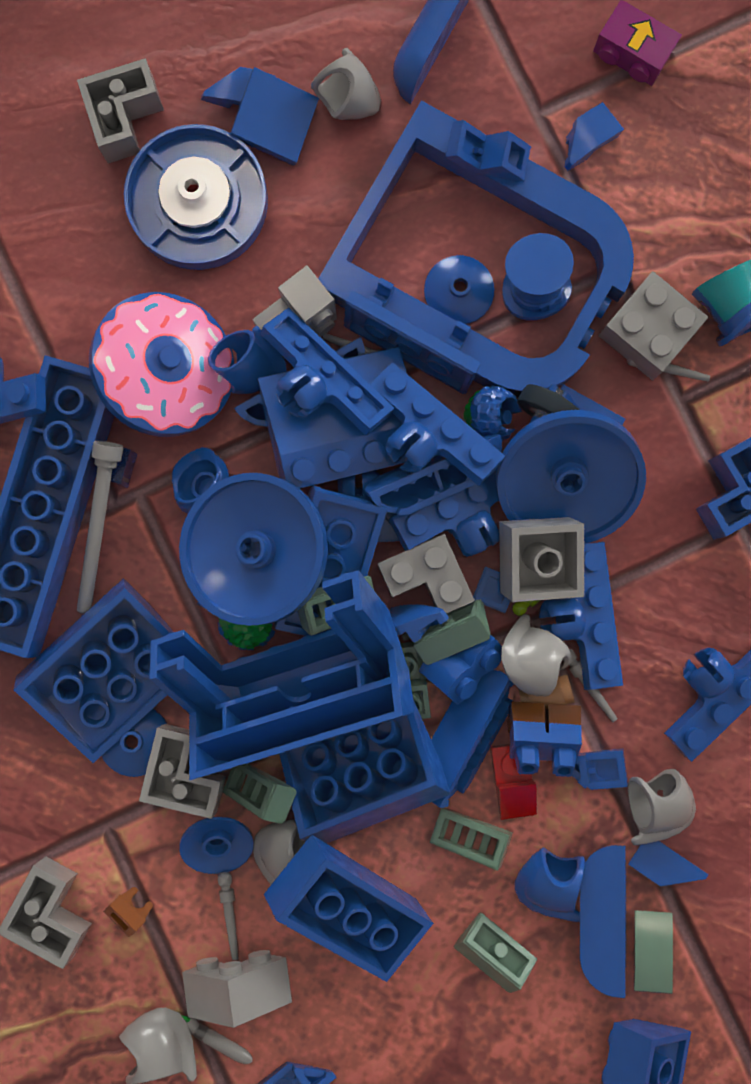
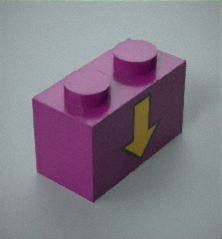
(636, 43)

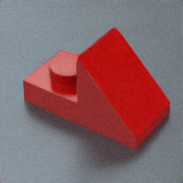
(514, 791)

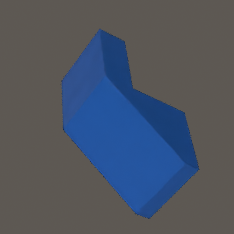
(492, 155)

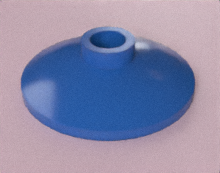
(465, 305)
(134, 761)
(216, 845)

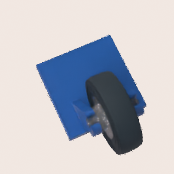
(541, 401)

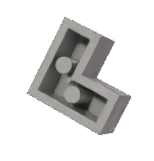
(115, 100)
(307, 299)
(431, 565)
(168, 781)
(38, 919)
(235, 989)

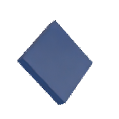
(274, 116)

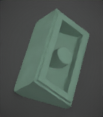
(462, 630)
(496, 953)

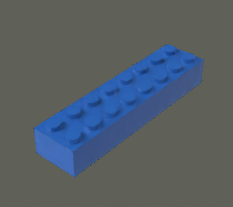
(46, 502)

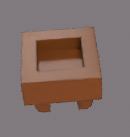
(125, 914)

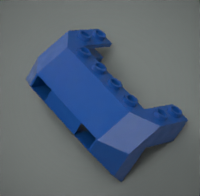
(292, 690)

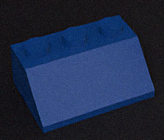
(646, 1053)

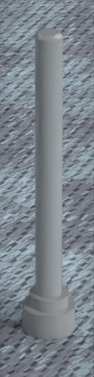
(106, 458)

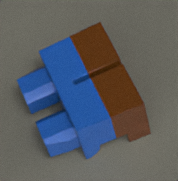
(544, 736)

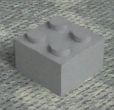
(653, 326)
(541, 559)

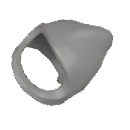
(349, 90)
(533, 658)
(657, 815)
(276, 847)
(160, 1046)

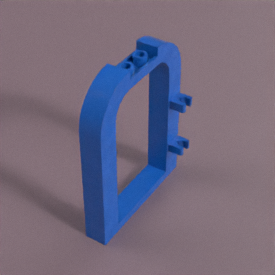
(539, 195)

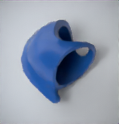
(254, 360)
(551, 884)

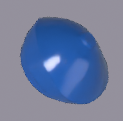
(196, 474)

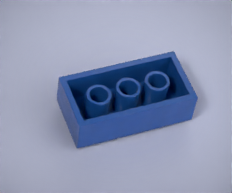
(347, 908)

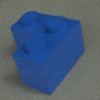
(732, 508)

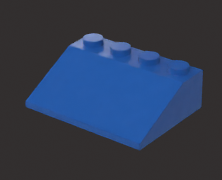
(326, 442)
(98, 672)
(363, 777)

